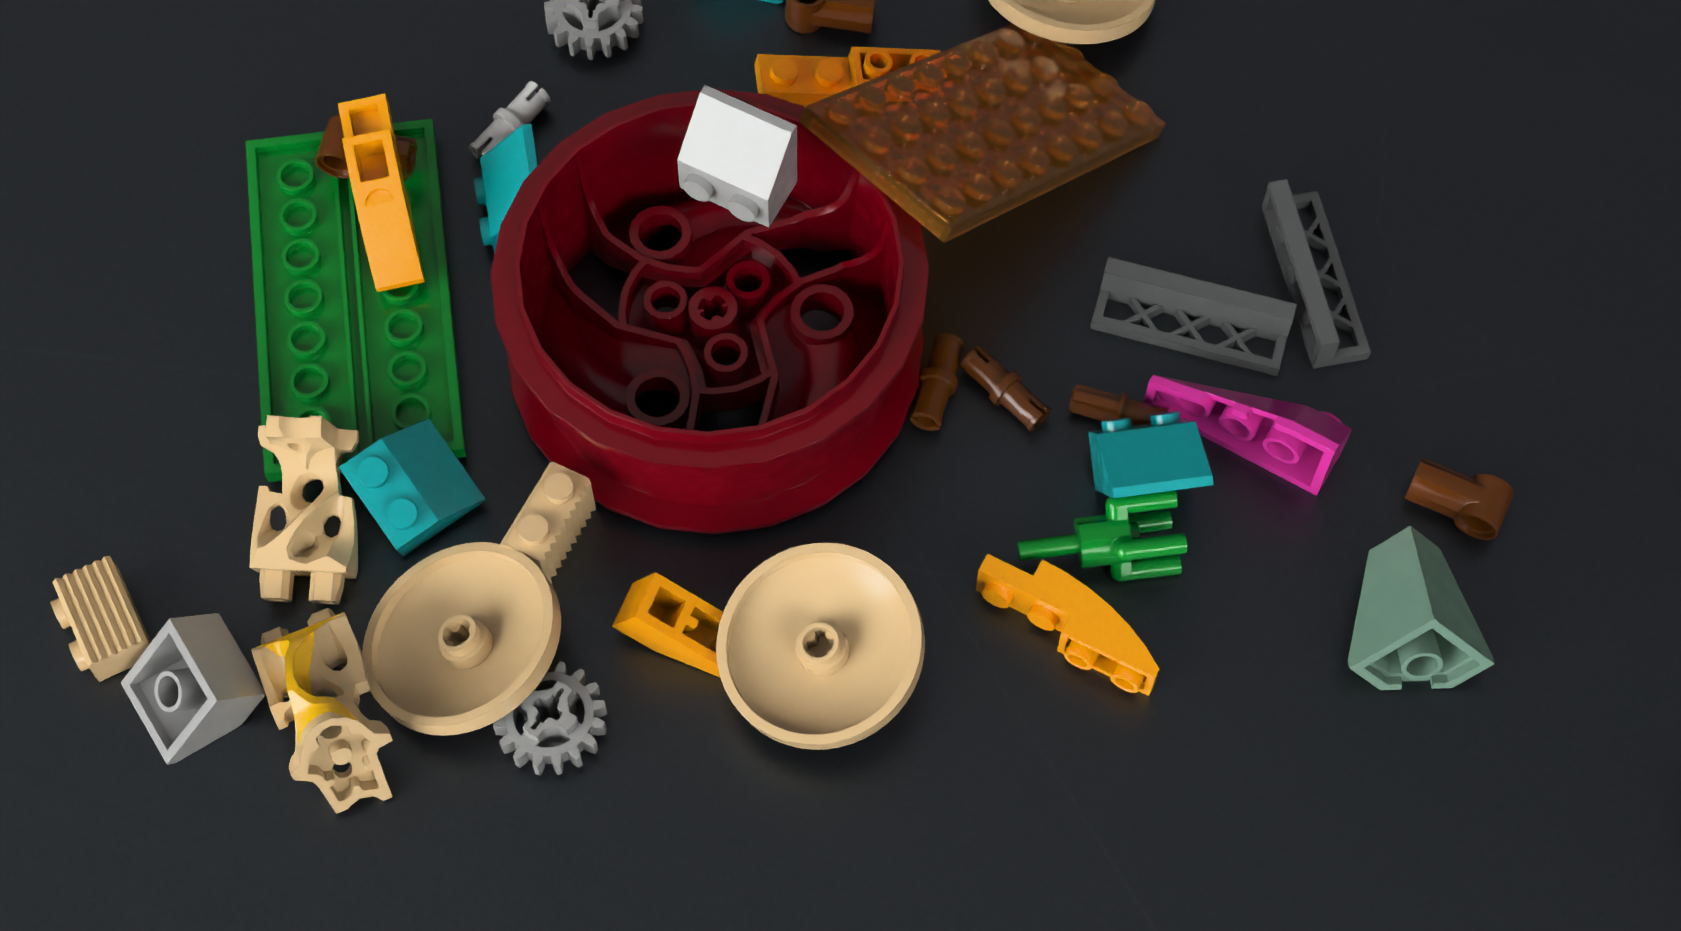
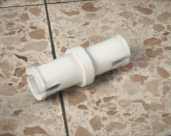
(507, 120)

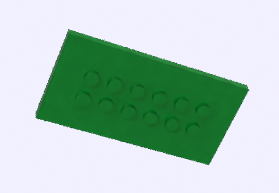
(322, 326)

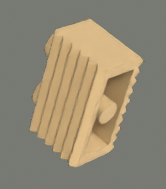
(552, 518)
(101, 617)

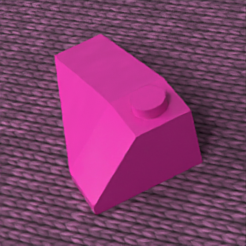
(1267, 431)

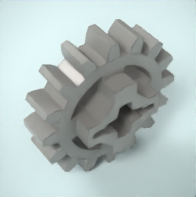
(591, 29)
(554, 695)

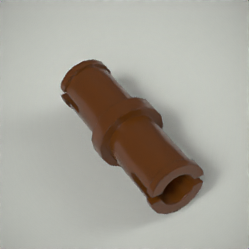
(938, 382)
(1005, 388)

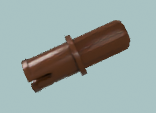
(1105, 405)

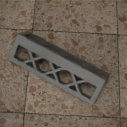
(1306, 282)
(1196, 301)

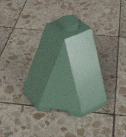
(1414, 619)

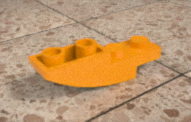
(814, 78)
(380, 193)
(1089, 627)

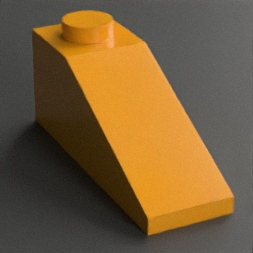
(671, 622)

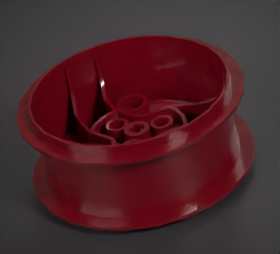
(578, 371)

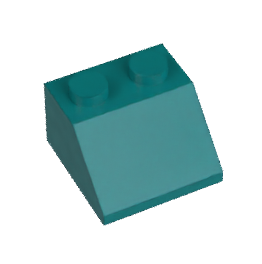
(502, 176)
(1148, 456)
(412, 485)

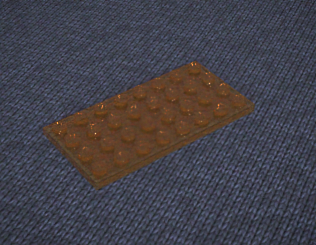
(982, 127)

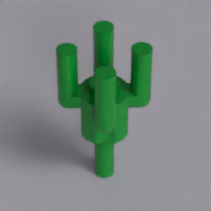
(1116, 539)

